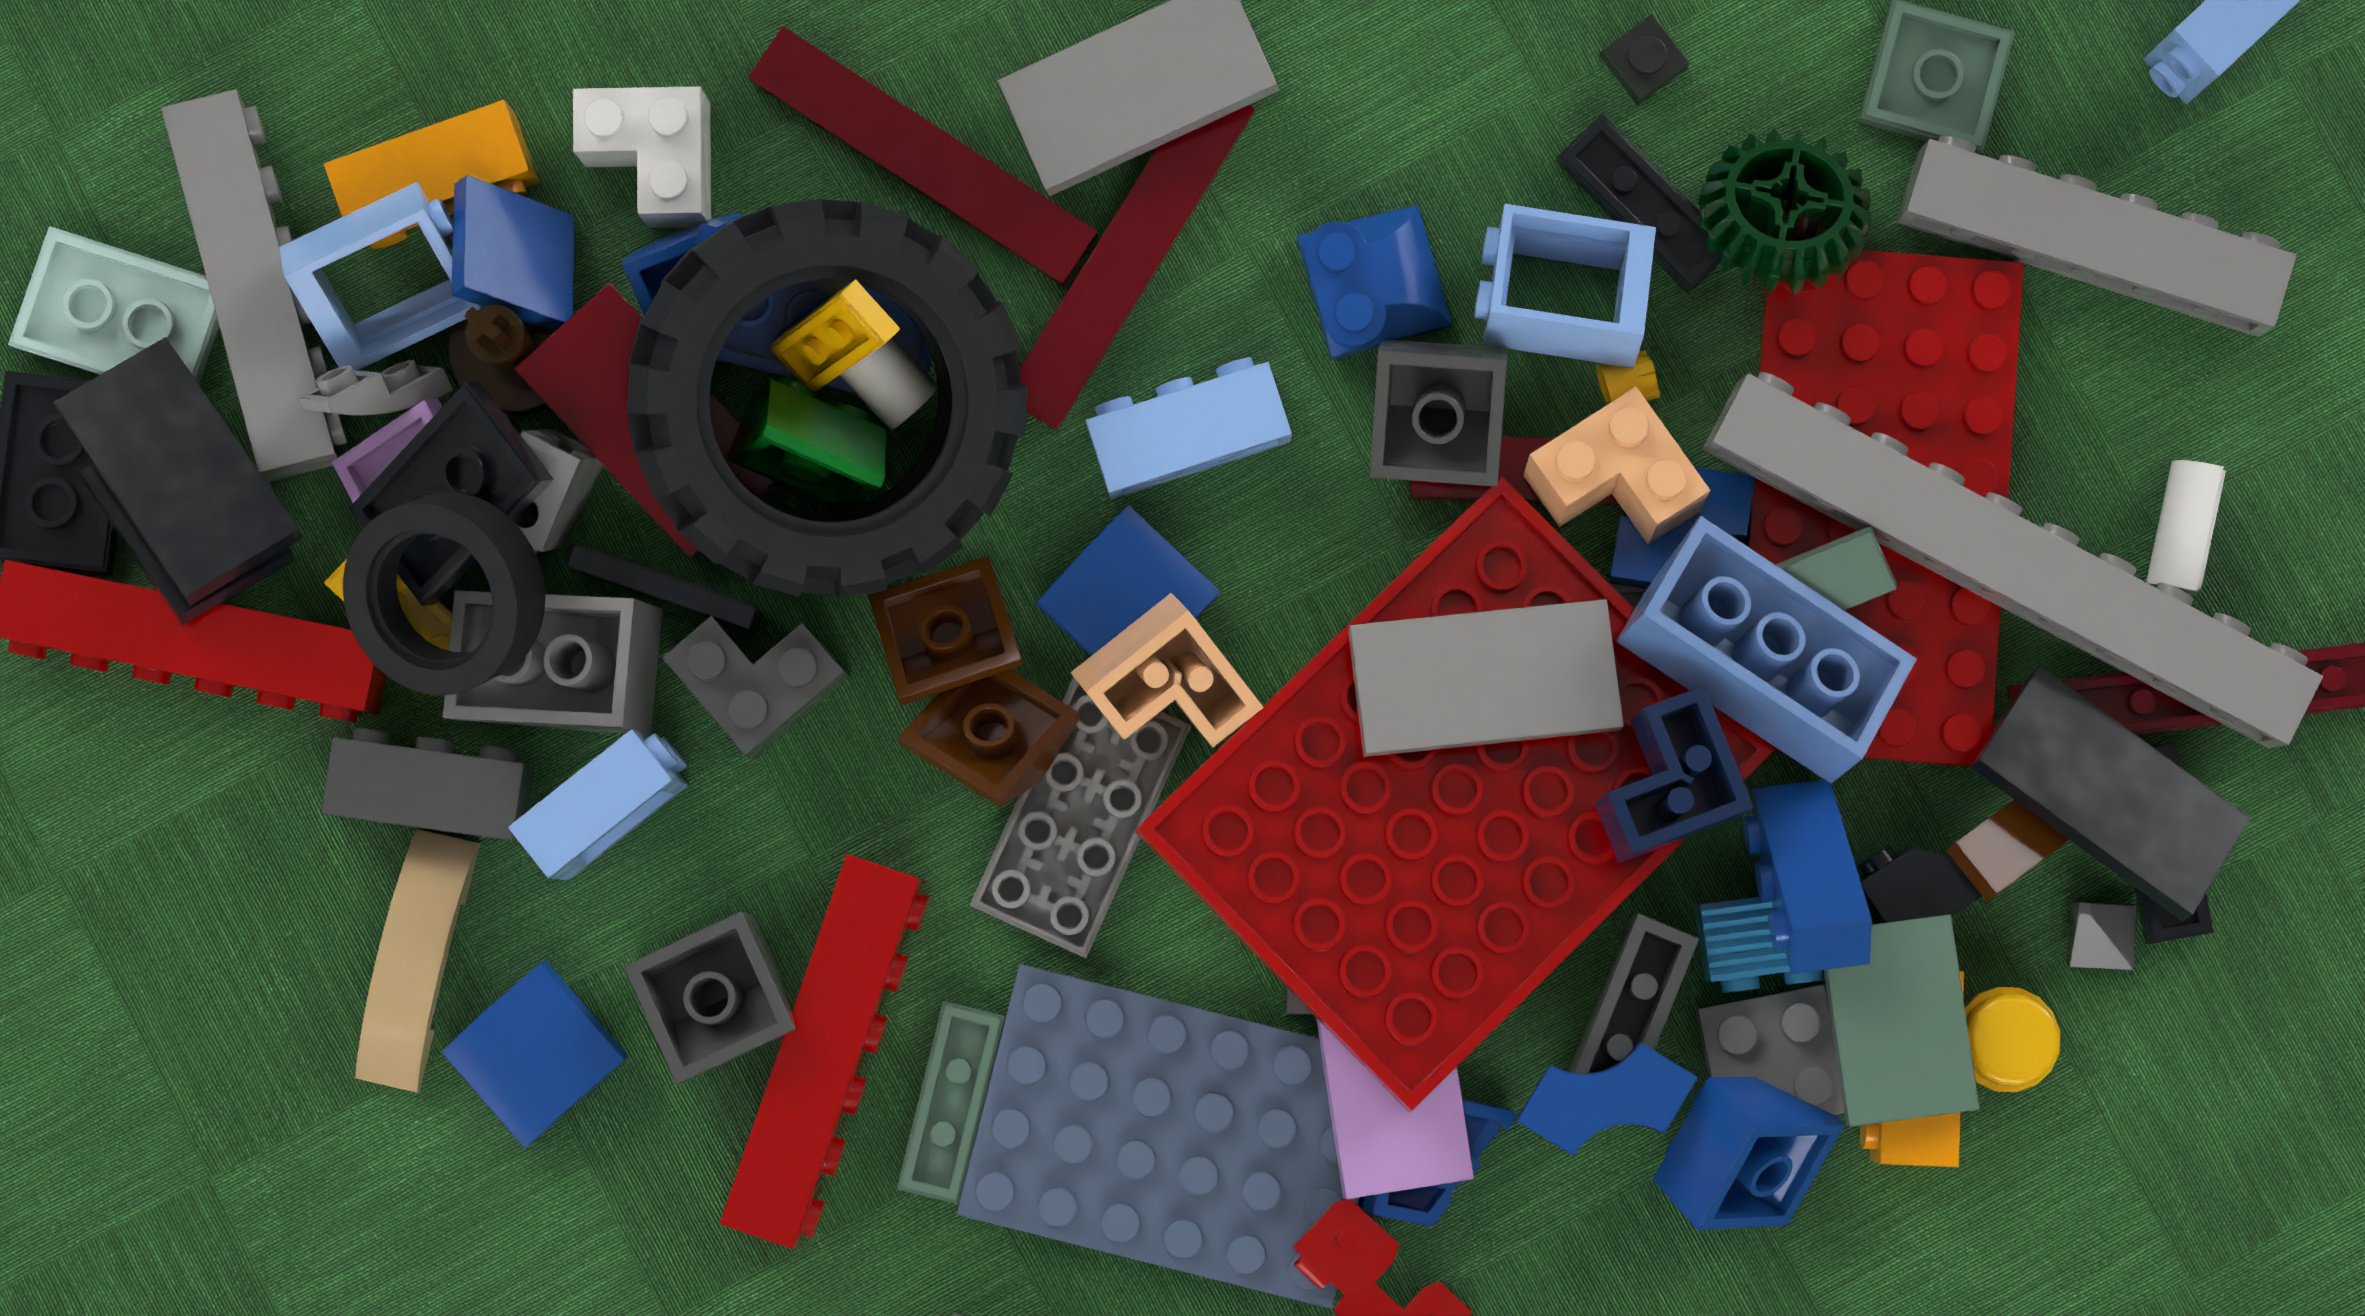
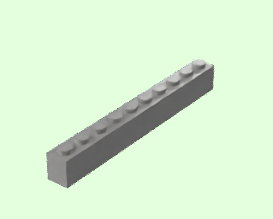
(2013, 561)

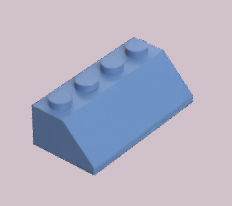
(1767, 651)

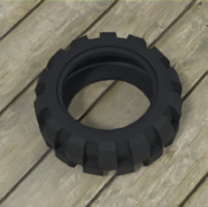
(974, 426)

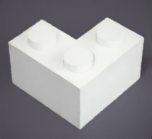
(661, 134)

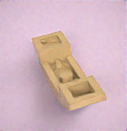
(413, 960)

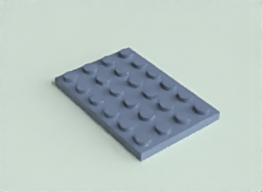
(1156, 1134)

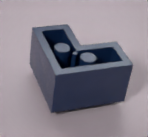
(1691, 780)

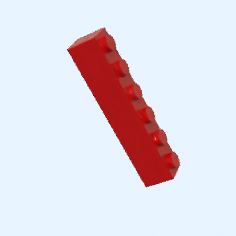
(219, 648)
(820, 1061)

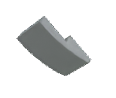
(374, 393)

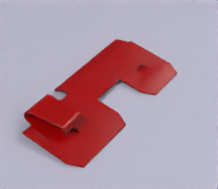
(1352, 1254)

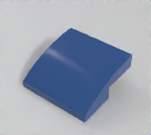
(1121, 580)
(535, 1053)

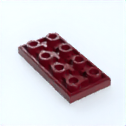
(585, 382)

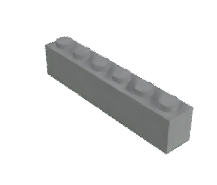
(2096, 236)
(253, 302)

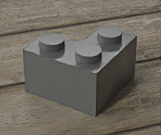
(757, 698)

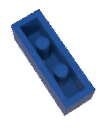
(1808, 877)

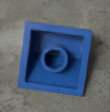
(1745, 1154)

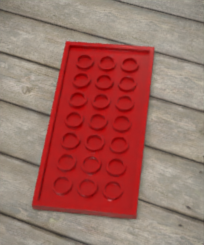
(1931, 361)

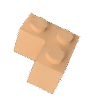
(1621, 454)
(1163, 661)

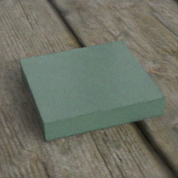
(1935, 75)

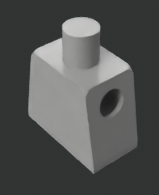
(561, 502)

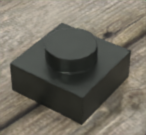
(1644, 59)

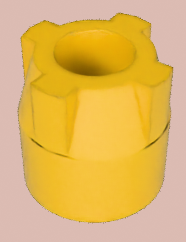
(1618, 380)

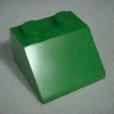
(810, 444)

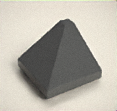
(2101, 936)

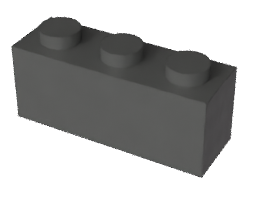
(426, 785)
(1634, 994)

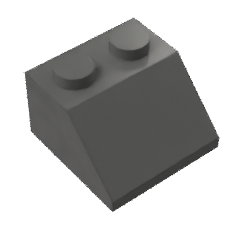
(1438, 412)
(712, 996)

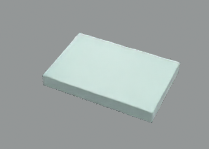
(105, 304)

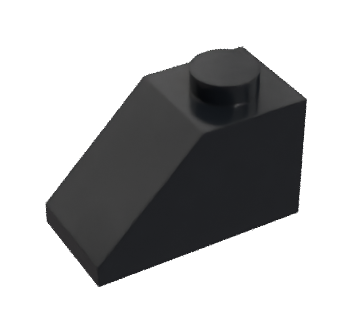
(1914, 885)

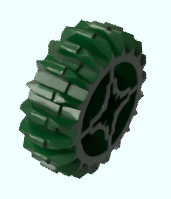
(1823, 208)

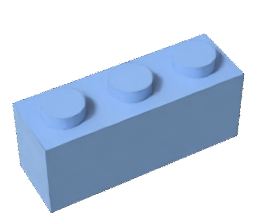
(1188, 427)

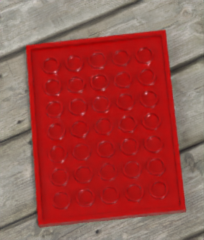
(1427, 883)

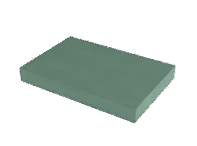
(1902, 1026)

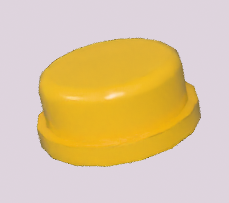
(2011, 1038)

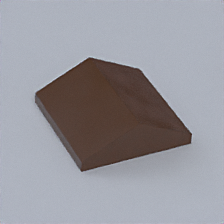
(945, 630)
(992, 734)

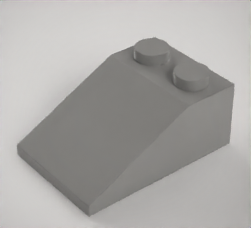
(584, 672)

